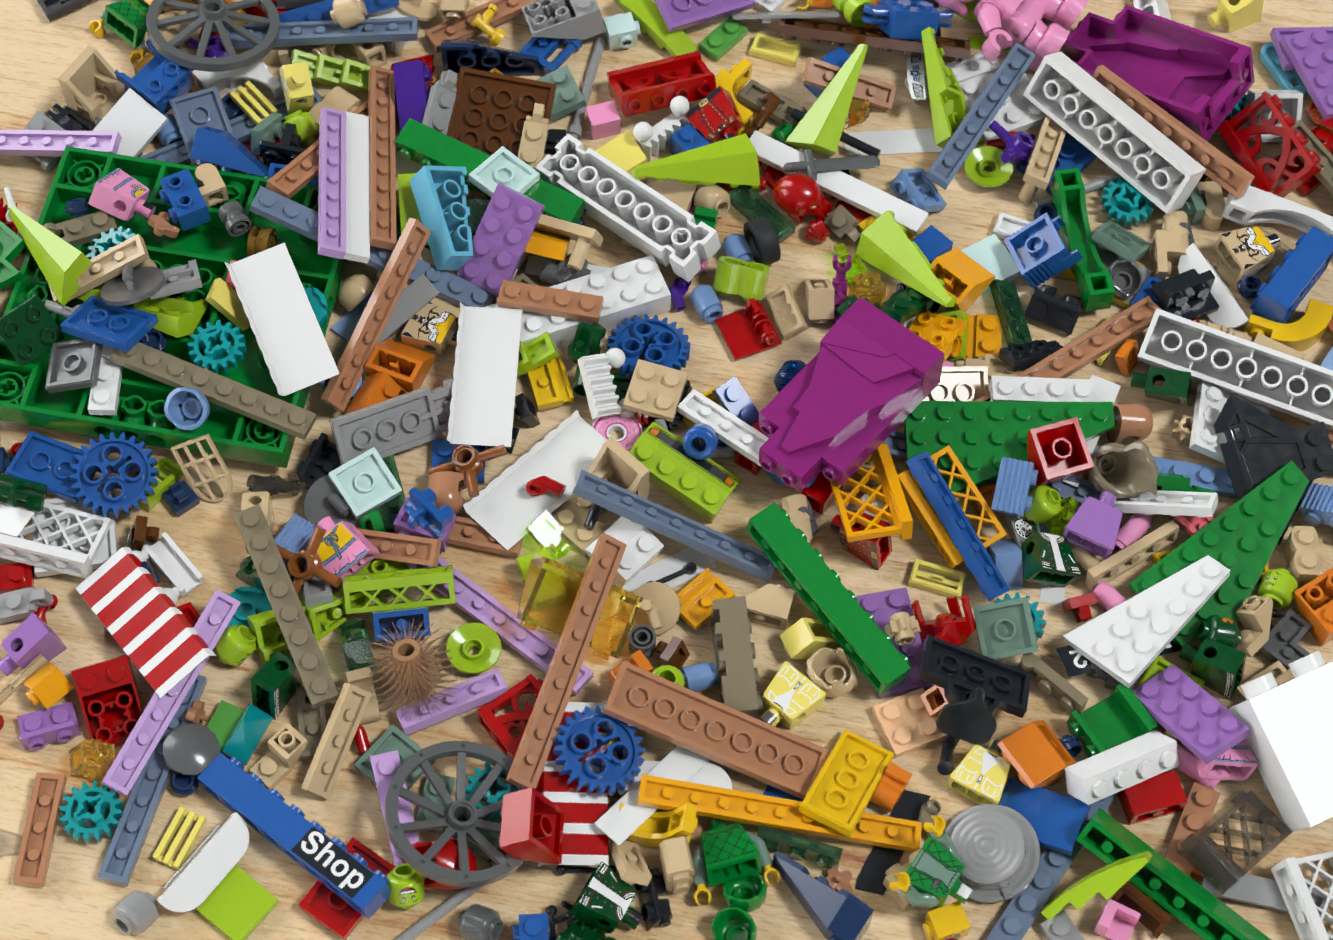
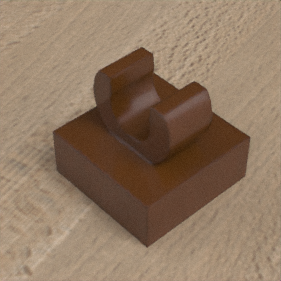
(143, 534)
(673, 653)

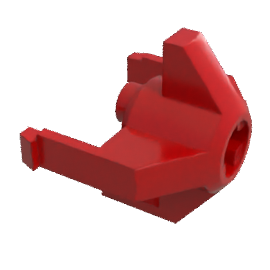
(948, 627)

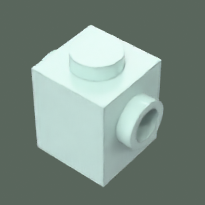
(621, 31)

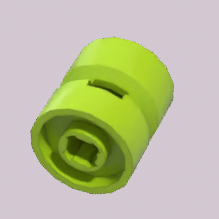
(852, 10)

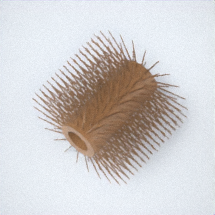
(412, 669)

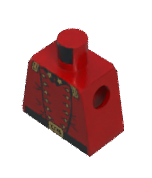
(716, 116)
(870, 551)

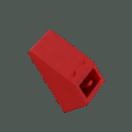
(109, 699)

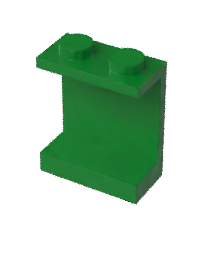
(1111, 722)

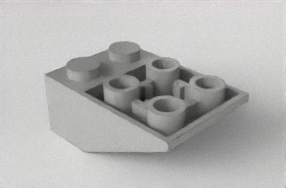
(564, 19)

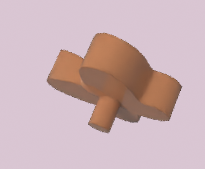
(162, 226)
(196, 713)
(839, 880)

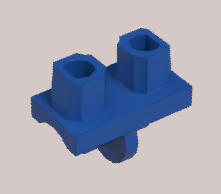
(424, 512)

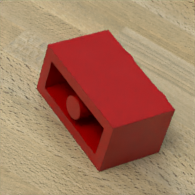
(1153, 798)

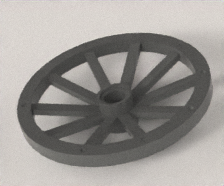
(213, 17)
(459, 808)

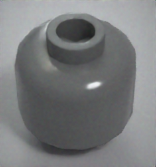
(480, 923)

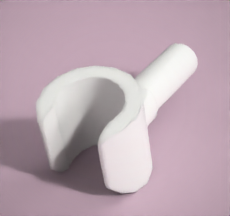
(10, 202)

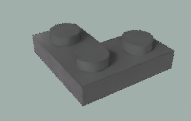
(1285, 638)

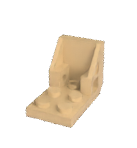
(91, 85)
(615, 466)

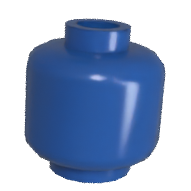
(696, 449)

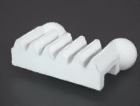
(656, 137)
(599, 385)
(173, 565)

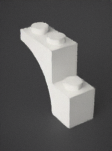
(229, 81)

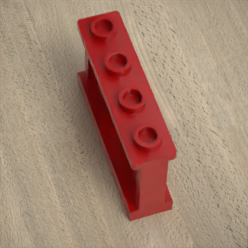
(656, 83)
(1239, 139)
(499, 726)

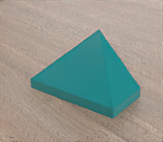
(247, 734)

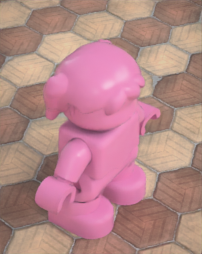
(1022, 22)

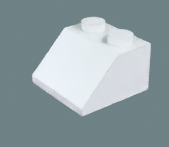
(1292, 104)
(640, 549)

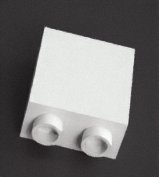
(1294, 738)

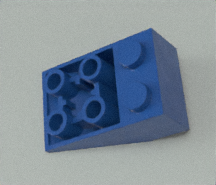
(223, 149)

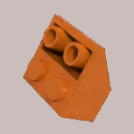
(401, 362)
(375, 389)
(1316, 606)
(1036, 755)

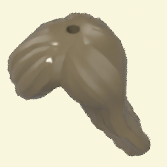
(1125, 470)

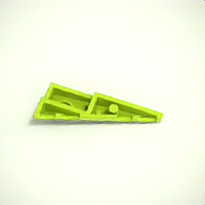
(945, 93)
(826, 118)
(725, 161)
(891, 251)
(55, 257)
(174, 315)
(322, 619)

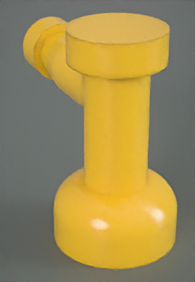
(482, 21)

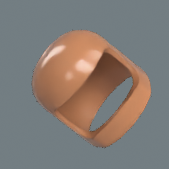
(1135, 422)
(446, 486)

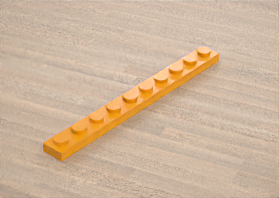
(773, 813)

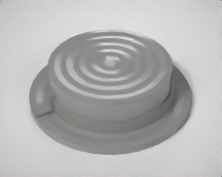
(997, 851)

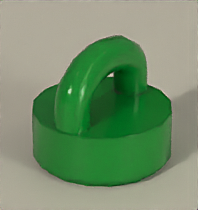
(782, 132)
(376, 520)

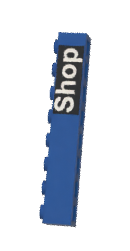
(295, 835)

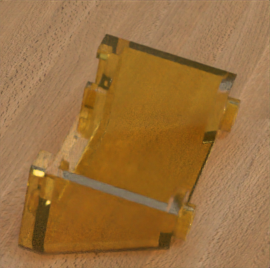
(550, 596)

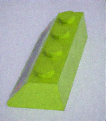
(695, 483)

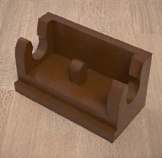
(1152, 914)

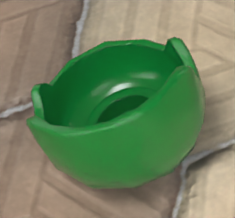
(746, 893)
(733, 924)

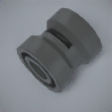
(233, 216)
(647, 644)

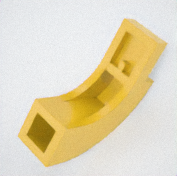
(733, 82)
(1299, 334)
(665, 826)

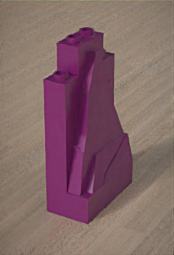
(1172, 64)
(847, 398)

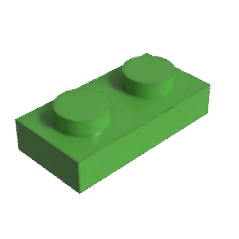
(723, 38)

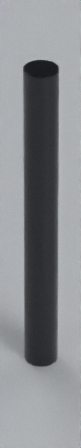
(845, 138)

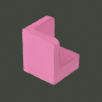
(603, 120)
(1116, 921)

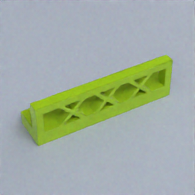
(399, 579)

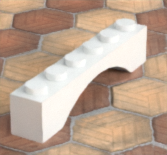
(1265, 207)

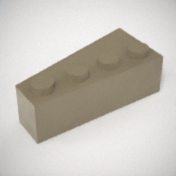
(735, 655)

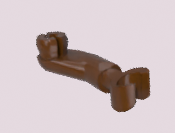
(771, 104)

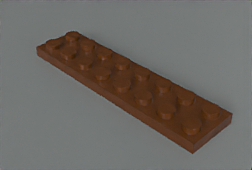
(875, 37)

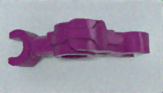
(840, 282)

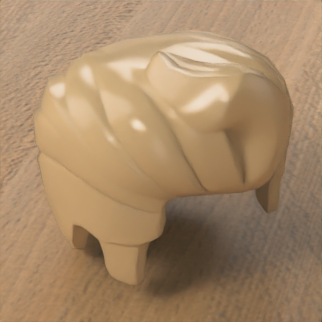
(832, 671)

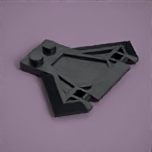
(1268, 447)

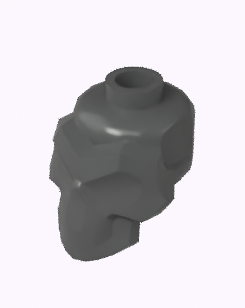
(559, 272)

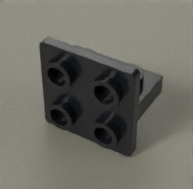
(286, 150)
(1187, 294)
(1054, 309)

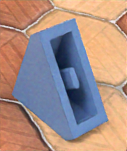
(1008, 560)

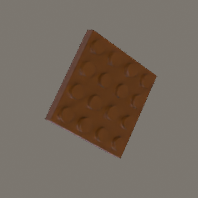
(493, 109)

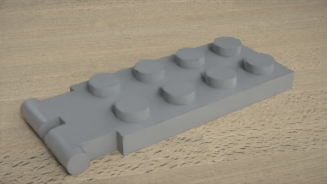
(394, 423)

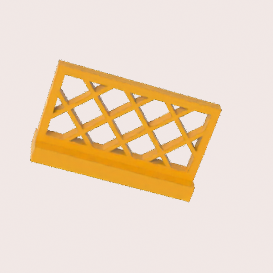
(891, 494)
(929, 519)

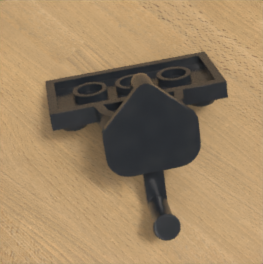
(974, 691)

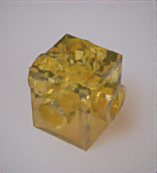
(869, 286)
(91, 759)

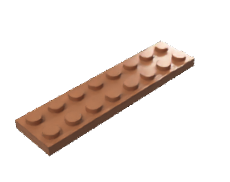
(714, 730)

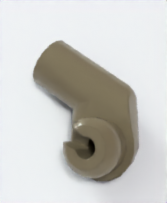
(929, 808)

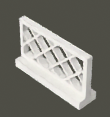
(61, 558)
(1297, 894)

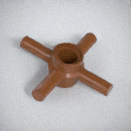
(471, 468)
(314, 562)

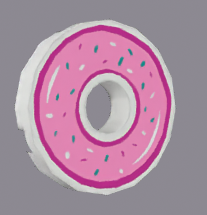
(628, 426)

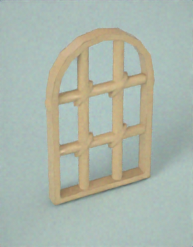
(193, 462)

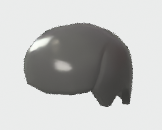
(1125, 278)

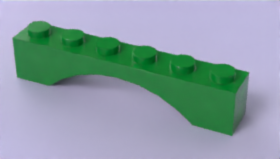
(1090, 273)

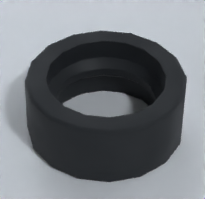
(762, 240)

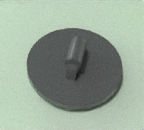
(132, 285)
(325, 501)

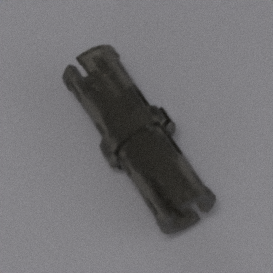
(273, 485)

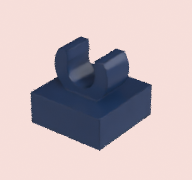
(180, 498)

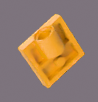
(940, 331)

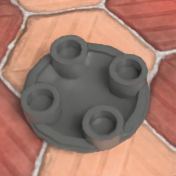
(190, 748)

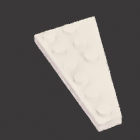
(1140, 628)

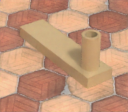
(1042, 159)
(583, 235)
(111, 264)
(1127, 557)
(336, 740)

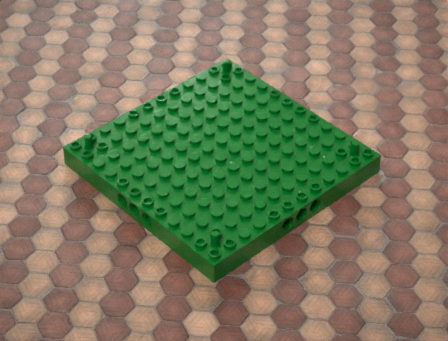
(141, 397)

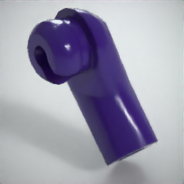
(677, 291)

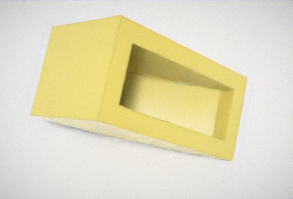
(806, 637)

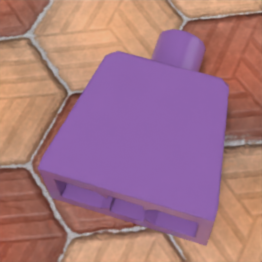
(1095, 525)
(28, 642)

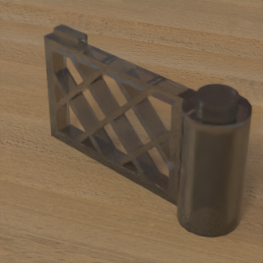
(1216, 860)

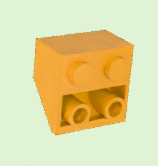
(962, 277)

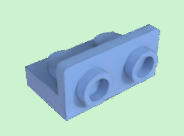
(917, 190)

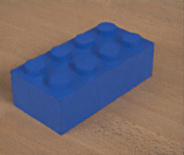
(1295, 277)

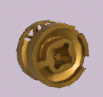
(261, 239)

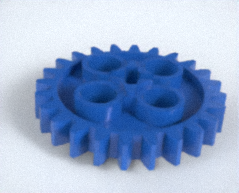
(635, 338)
(96, 460)
(614, 772)

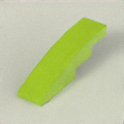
(653, 24)
(334, 72)
(535, 353)
(1104, 880)

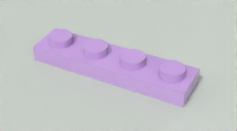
(467, 696)
(384, 769)

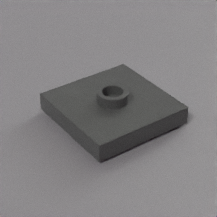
(73, 365)

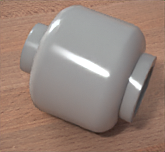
(136, 912)

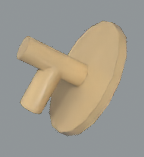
(418, 8)
(658, 608)

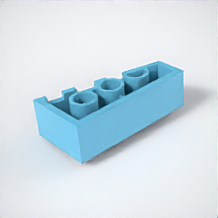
(443, 210)

